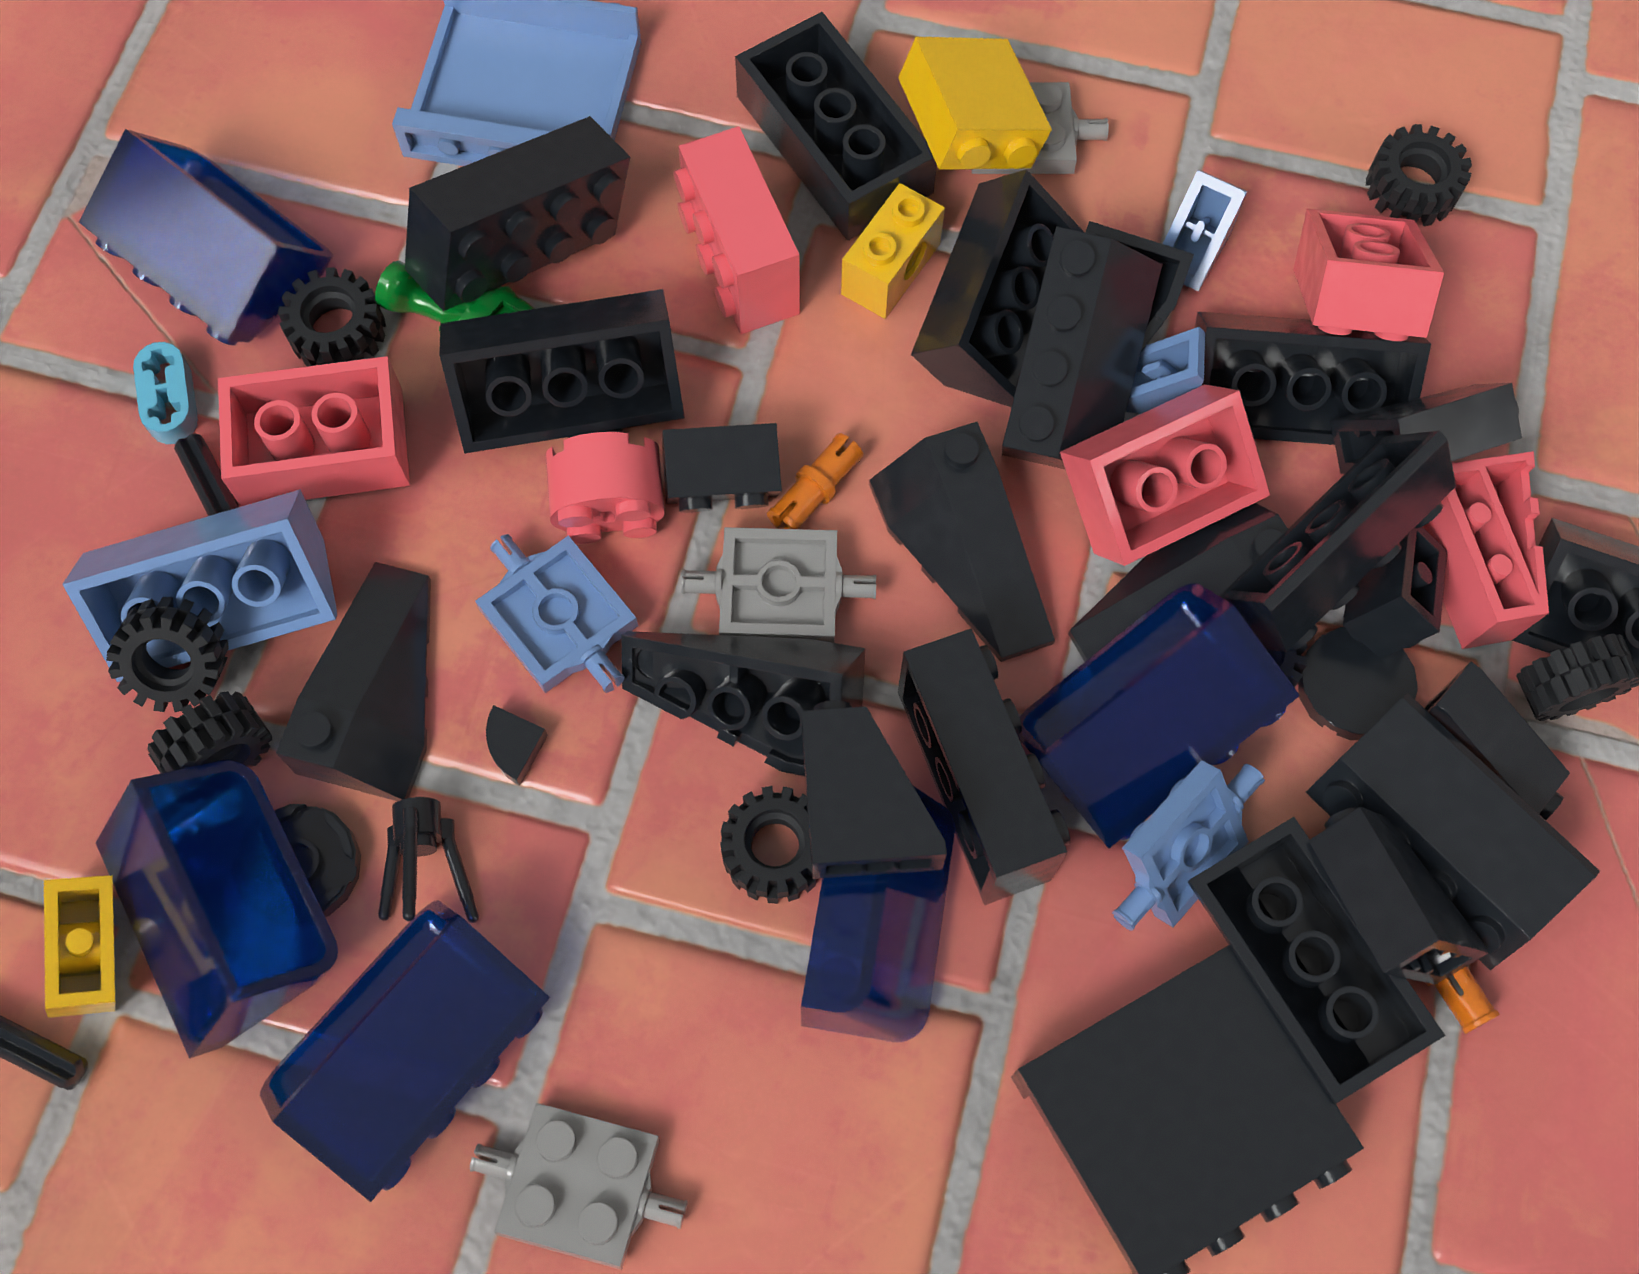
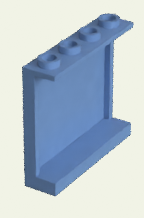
(518, 73)

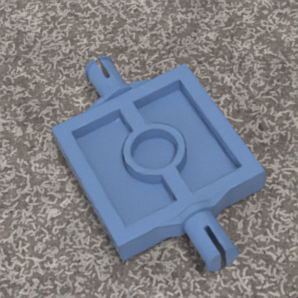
(556, 613)
(1183, 838)

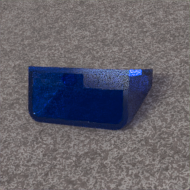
(199, 236)
(1152, 706)
(215, 899)
(878, 948)
(402, 1049)

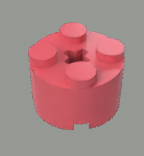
(605, 486)

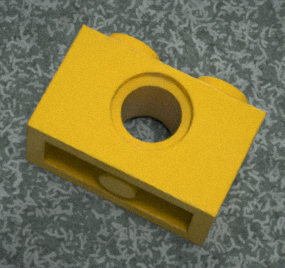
(892, 250)
(79, 946)

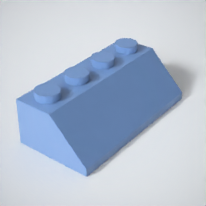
(249, 566)

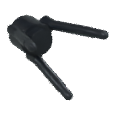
(415, 834)

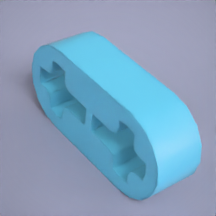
(154, 395)

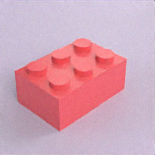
(738, 230)
(1367, 274)
(313, 431)
(1165, 473)

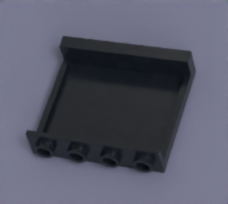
(1189, 1116)

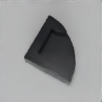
(513, 743)

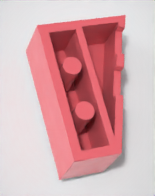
(1492, 559)

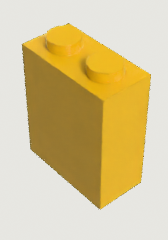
(974, 103)

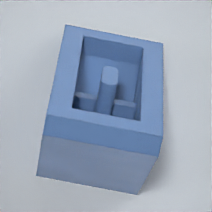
(1205, 223)
(1168, 370)

